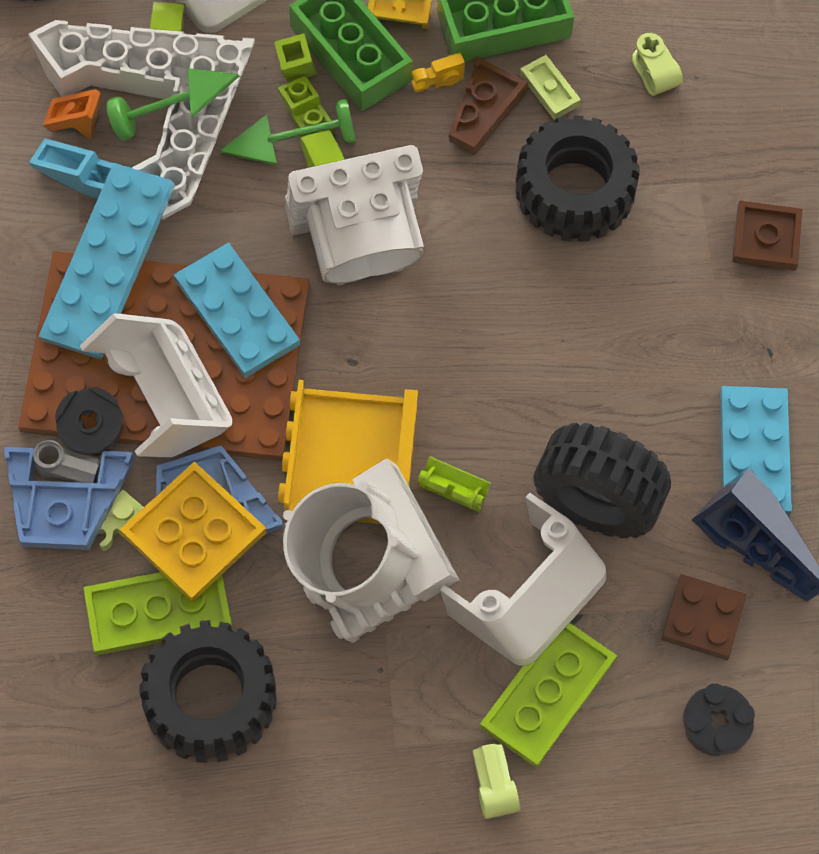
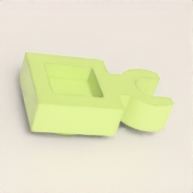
(121, 512)

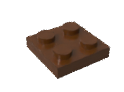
(767, 235)
(704, 617)

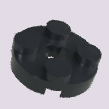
(89, 402)
(737, 714)

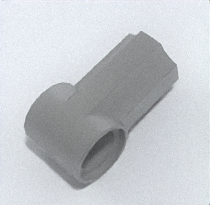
(69, 465)

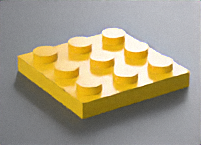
(193, 531)

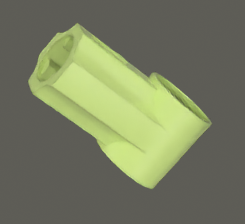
(496, 791)

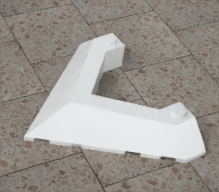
(152, 66)

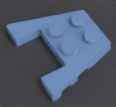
(229, 476)
(63, 512)

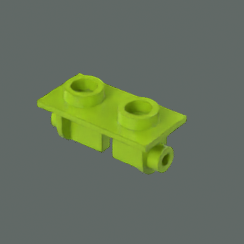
(454, 484)

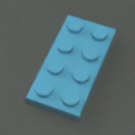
(236, 310)
(757, 437)

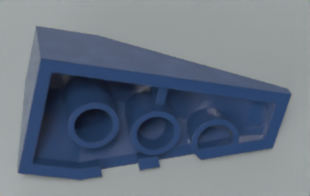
(755, 525)

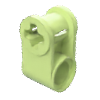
(656, 65)

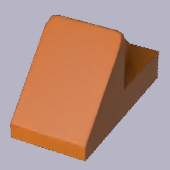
(75, 111)

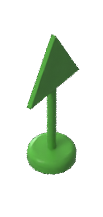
(203, 88)
(257, 141)

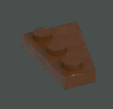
(486, 103)

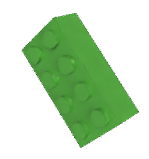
(502, 26)
(353, 48)

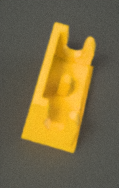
(402, 11)

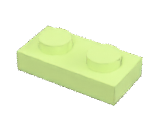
(550, 87)

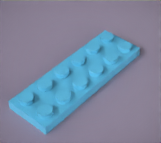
(107, 256)

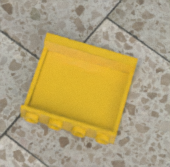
(343, 436)

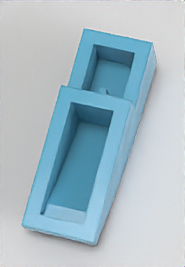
(72, 166)

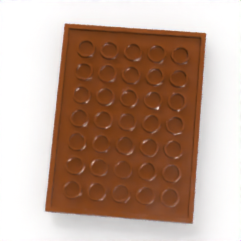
(255, 403)

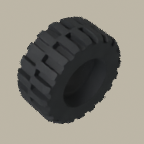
(581, 143)
(602, 480)
(199, 648)

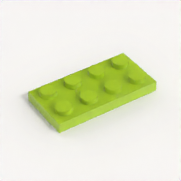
(146, 609)
(548, 694)

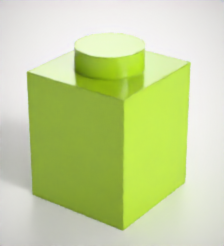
(295, 57)

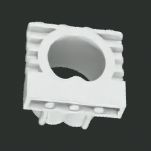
(359, 213)
(412, 564)

